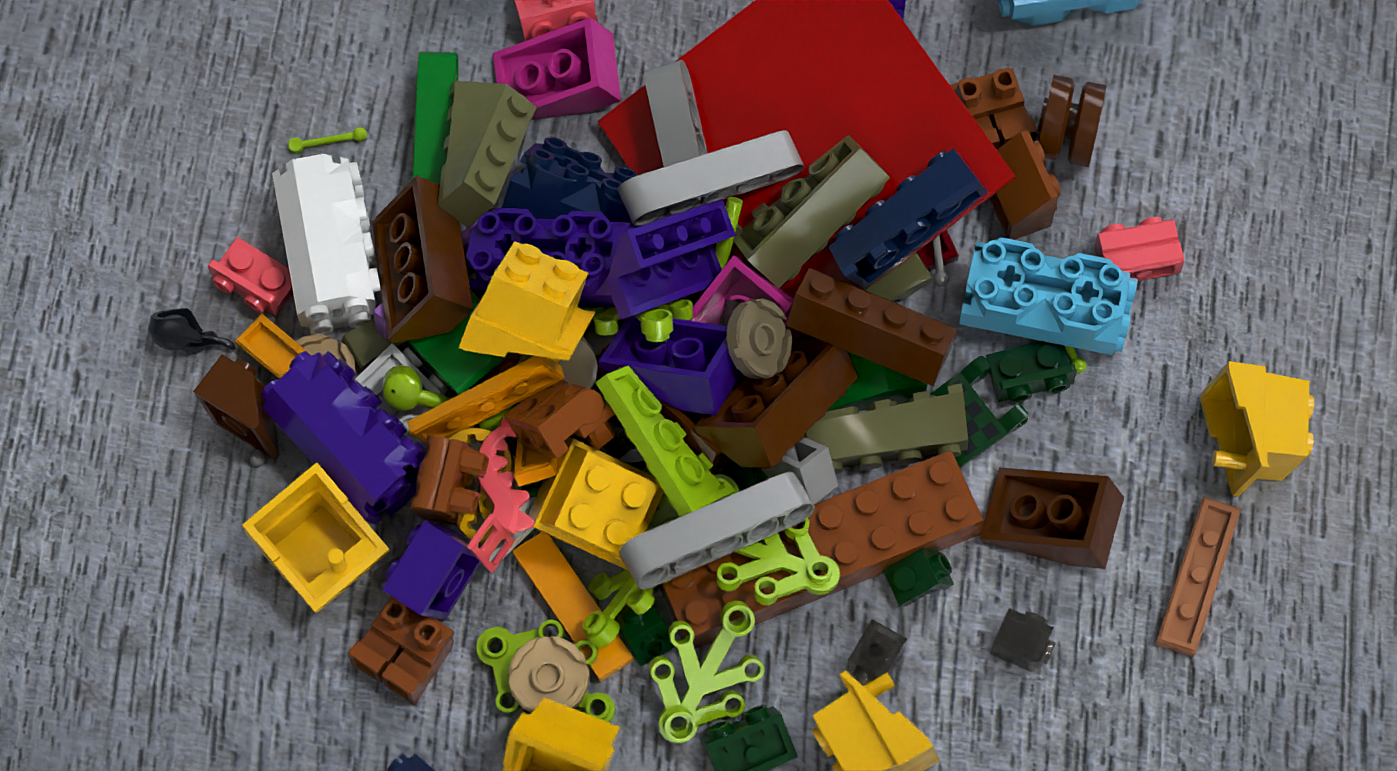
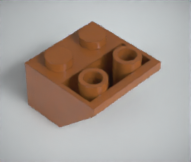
(1032, 197)

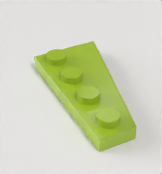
(661, 444)

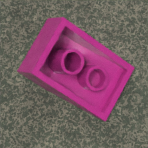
(563, 70)
(740, 283)

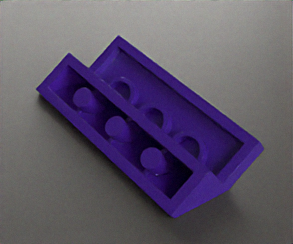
(667, 258)

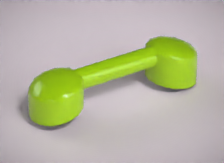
(409, 394)

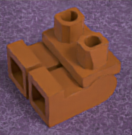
(996, 105)
(561, 412)
(440, 480)
(402, 650)

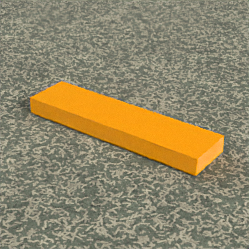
(487, 398)
(568, 600)

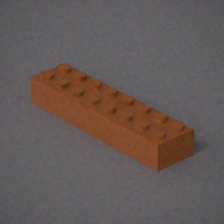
(857, 529)

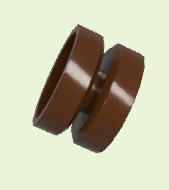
(1071, 120)

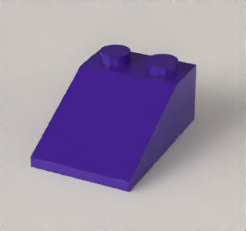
(685, 371)

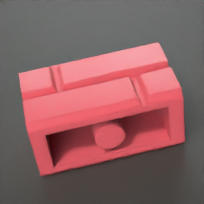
(1144, 249)

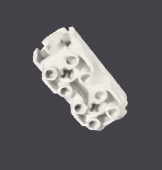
(327, 243)

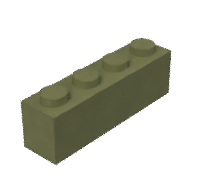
(481, 146)
(810, 211)
(894, 430)

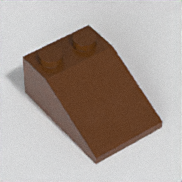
(1054, 516)

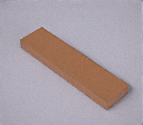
(1198, 576)

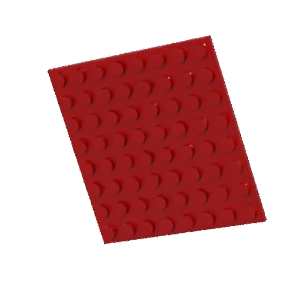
(821, 77)

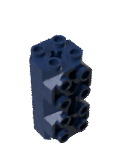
(566, 181)

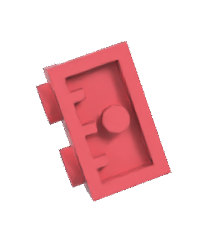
(544, 16)
(254, 276)

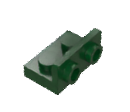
(1030, 370)
(750, 743)

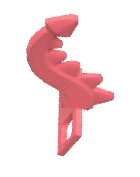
(505, 501)

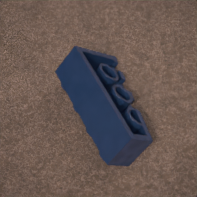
(907, 218)

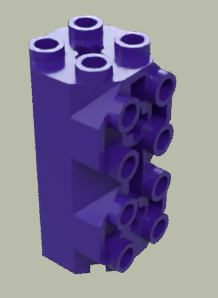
(578, 237)
(345, 433)

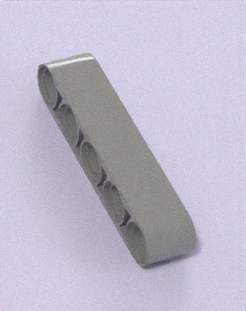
(674, 113)
(710, 177)
(716, 530)

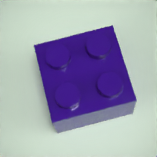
(432, 570)

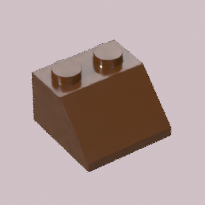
(235, 404)

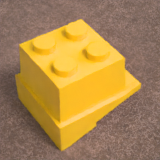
(530, 308)
(1257, 423)
(595, 502)
(315, 538)
(868, 734)
(559, 740)

